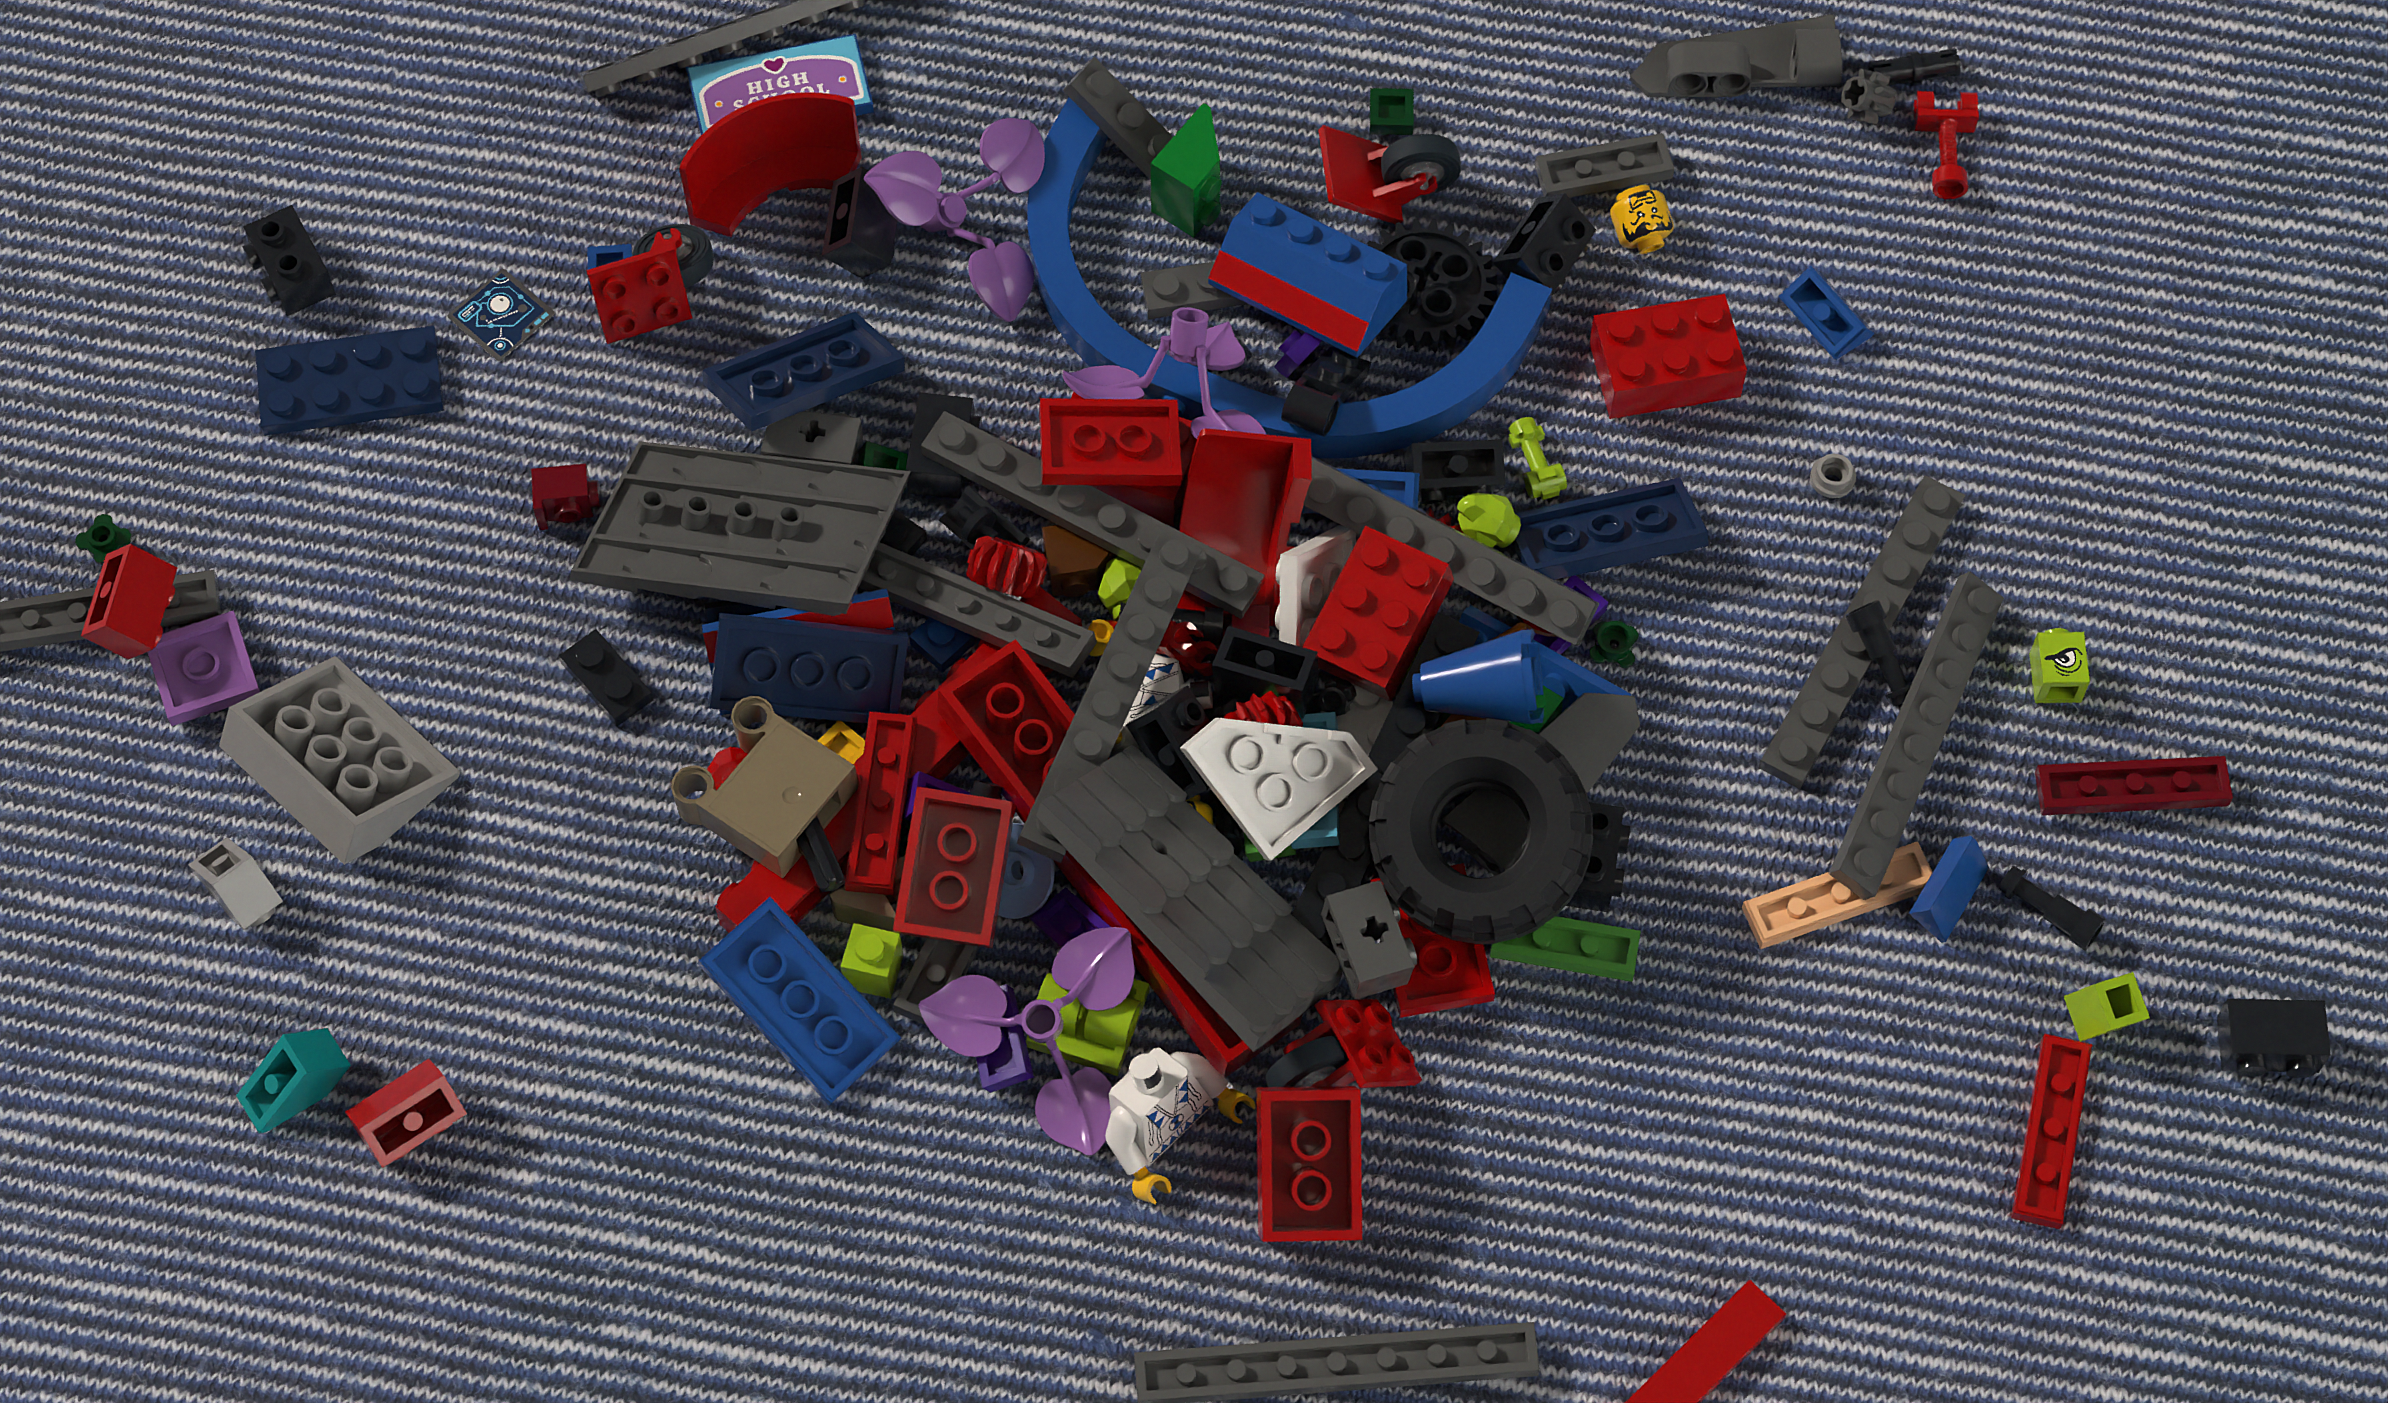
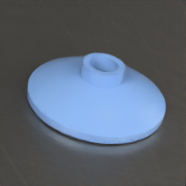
(1028, 893)

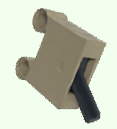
(775, 797)

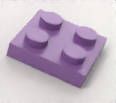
(203, 668)

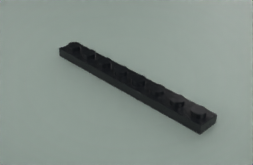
(1345, 864)

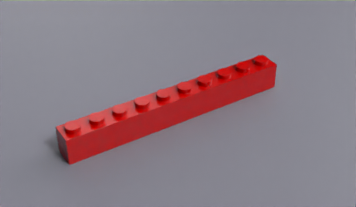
(935, 754)

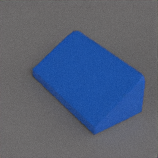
(1825, 313)
(1950, 887)

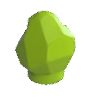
(1488, 519)
(1117, 584)

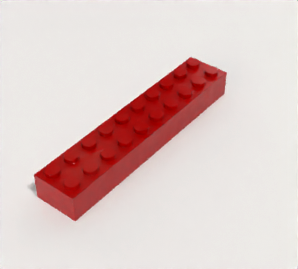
(1014, 730)

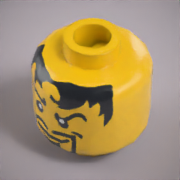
(1641, 219)

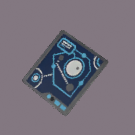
(501, 314)

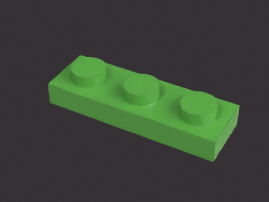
(1576, 948)

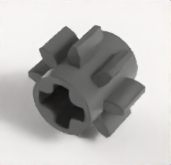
(1868, 96)

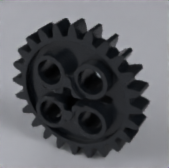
(1463, 298)

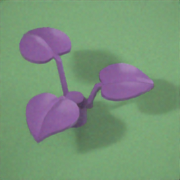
(909, 192)
(1188, 343)
(969, 1022)

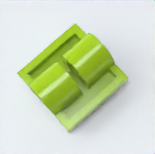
(1092, 1036)

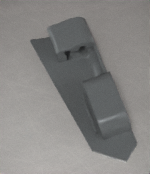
(1732, 62)
(1587, 735)

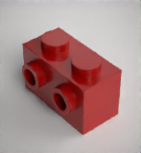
(130, 602)
(406, 1113)

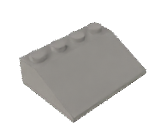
(336, 757)

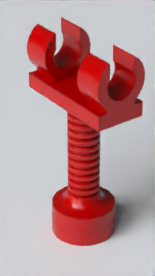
(1949, 179)
(1182, 647)

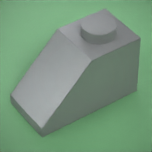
(236, 883)

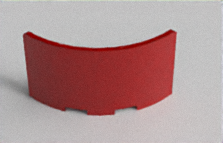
(765, 147)
(1243, 500)

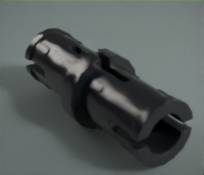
(1918, 67)

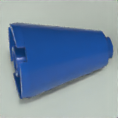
(1485, 680)

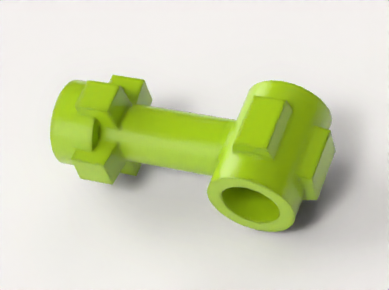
(1543, 479)

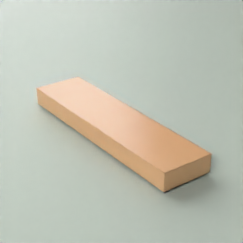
(1826, 901)

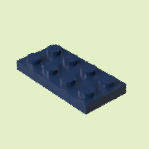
(803, 371)
(349, 380)
(1610, 530)
(808, 667)

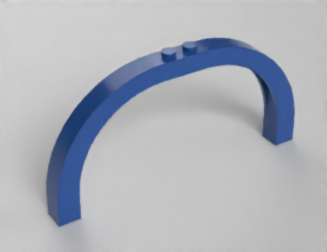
(1359, 426)

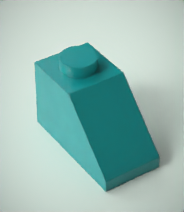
(292, 1077)

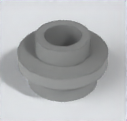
(1833, 465)

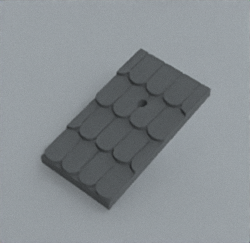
(741, 527)
(1192, 895)

